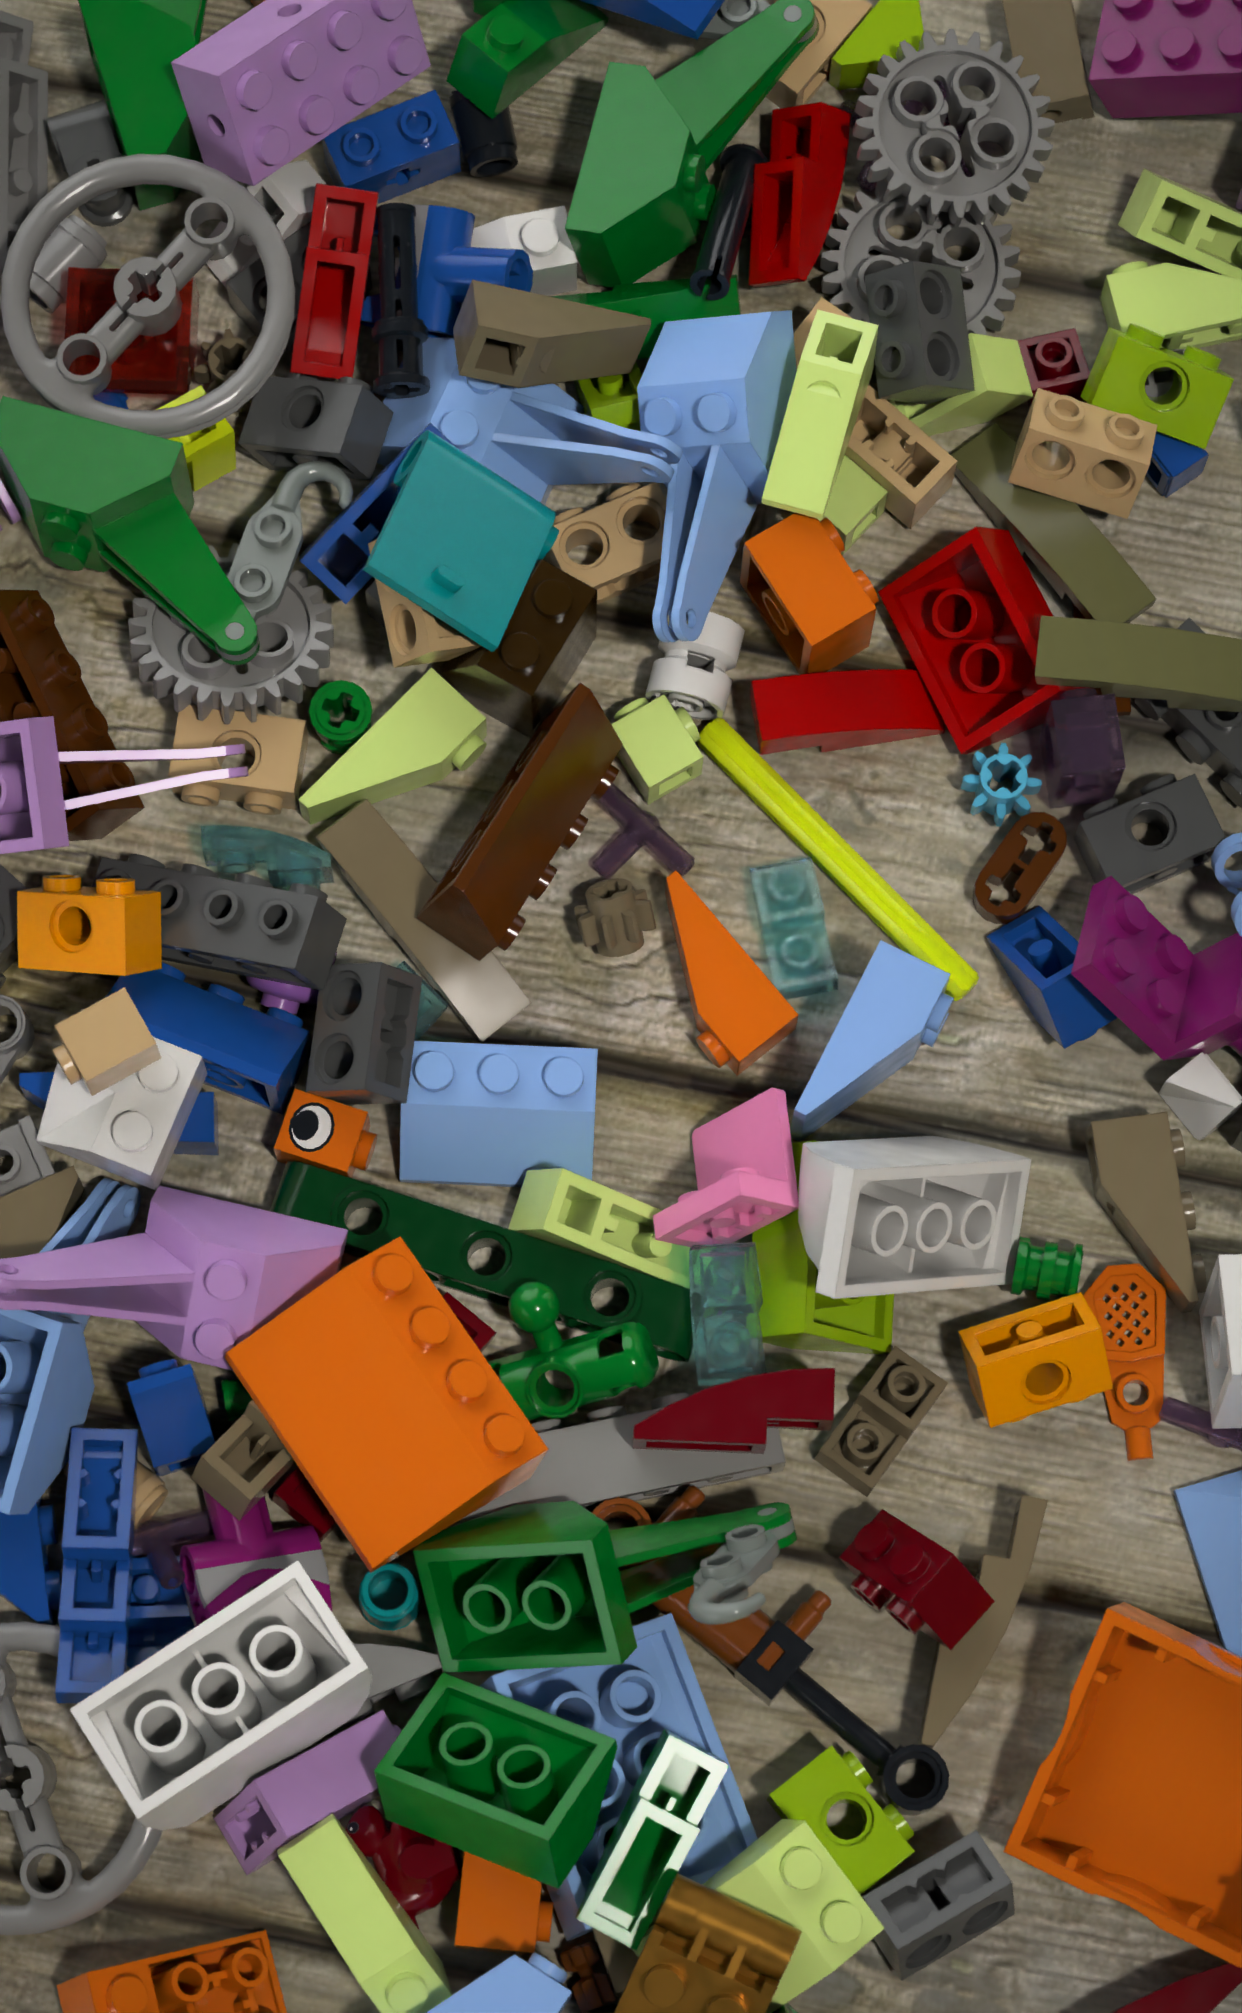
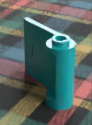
(460, 540)

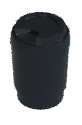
(485, 142)

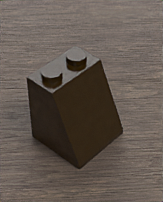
(536, 654)

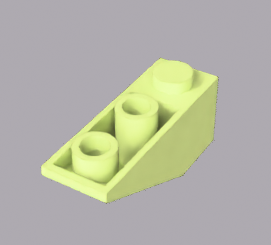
(821, 413)

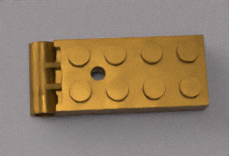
(708, 1956)

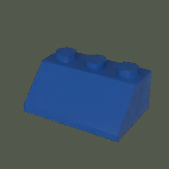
(241, 1048)

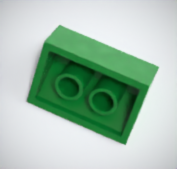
(497, 1779)

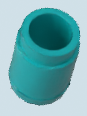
(390, 1597)

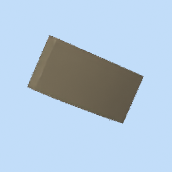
(881, 1421)

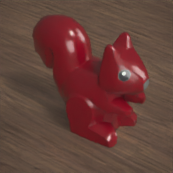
(409, 1863)

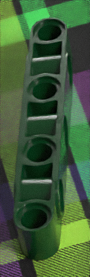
(447, 1239)

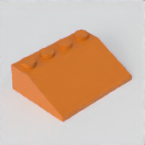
(387, 1405)

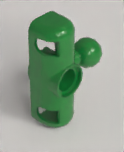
(595, 1378)

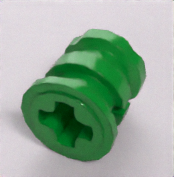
(331, 702)
(1046, 1269)

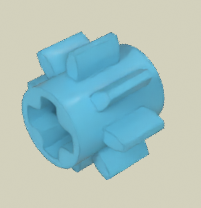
(999, 768)

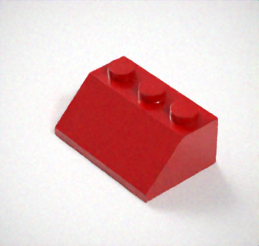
(974, 636)

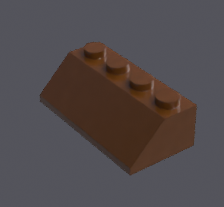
(525, 826)

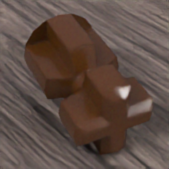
(593, 1988)

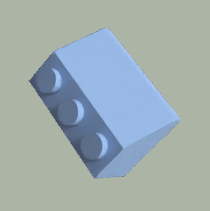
(497, 1112)

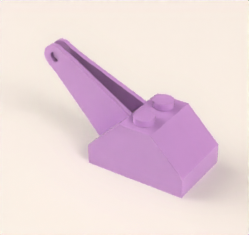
(32, 784)
(192, 1280)

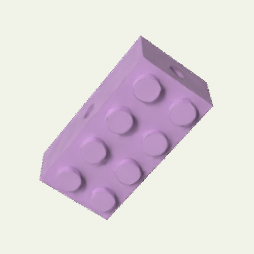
(293, 77)

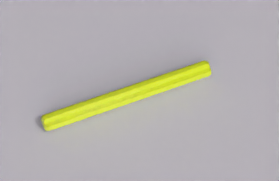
(834, 854)

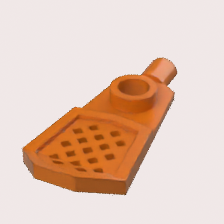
(1132, 1362)

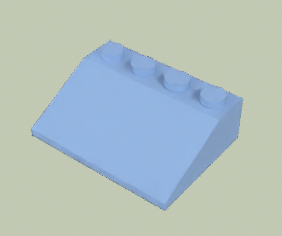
(634, 1705)

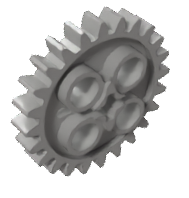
(1005, 117)
(866, 230)
(291, 650)

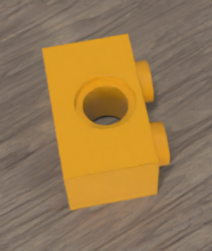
(57, 935)
(1035, 1359)

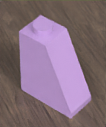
(305, 1790)

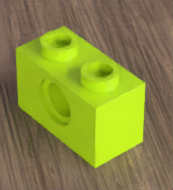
(1185, 410)
(838, 1780)

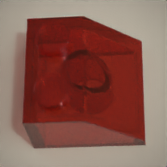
(150, 362)

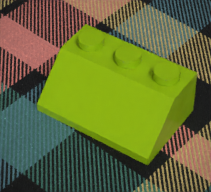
(796, 1314)

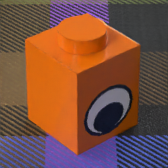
(325, 1135)

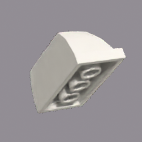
(910, 1214)
(226, 1702)

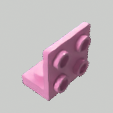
(740, 1174)

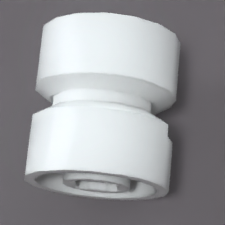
(695, 670)

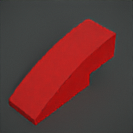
(797, 192)
(334, 281)
(842, 709)

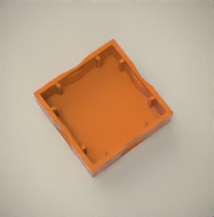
(1148, 1782)

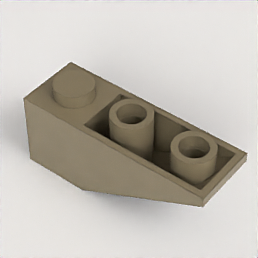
(542, 339)
(1139, 1189)

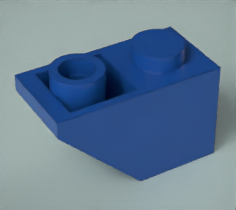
(172, 1415)
(25, 1563)

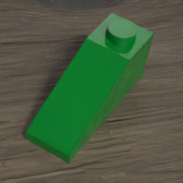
(518, 47)

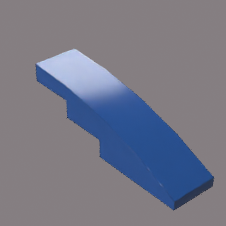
(96, 1561)

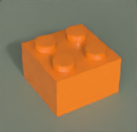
(809, 592)

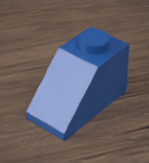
(1040, 963)

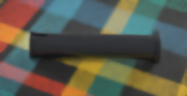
(727, 221)

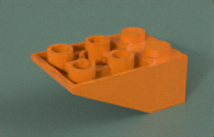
(206, 1978)

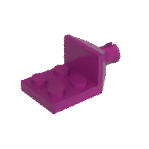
(1154, 982)

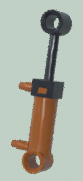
(769, 1659)

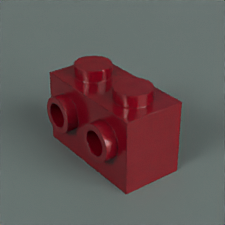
(914, 1580)

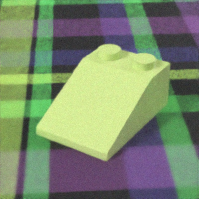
(800, 1884)

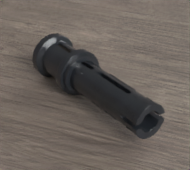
(396, 332)

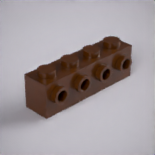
(46, 681)

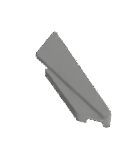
(21, 129)

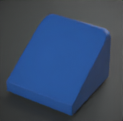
(1174, 463)

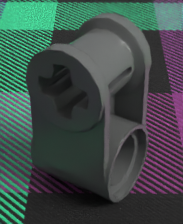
(84, 139)

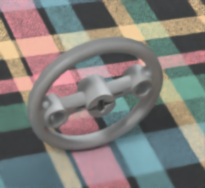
(167, 274)
(76, 1896)

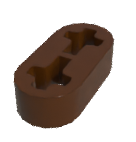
(1007, 859)

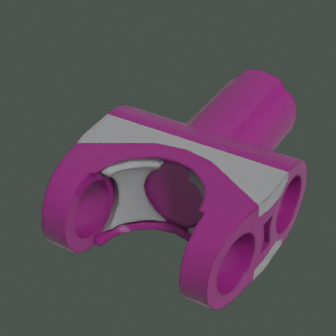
(245, 1557)

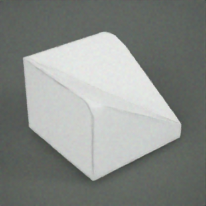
(1201, 1096)

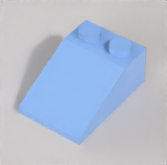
(885, 1022)

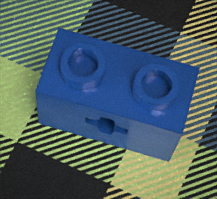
(395, 149)

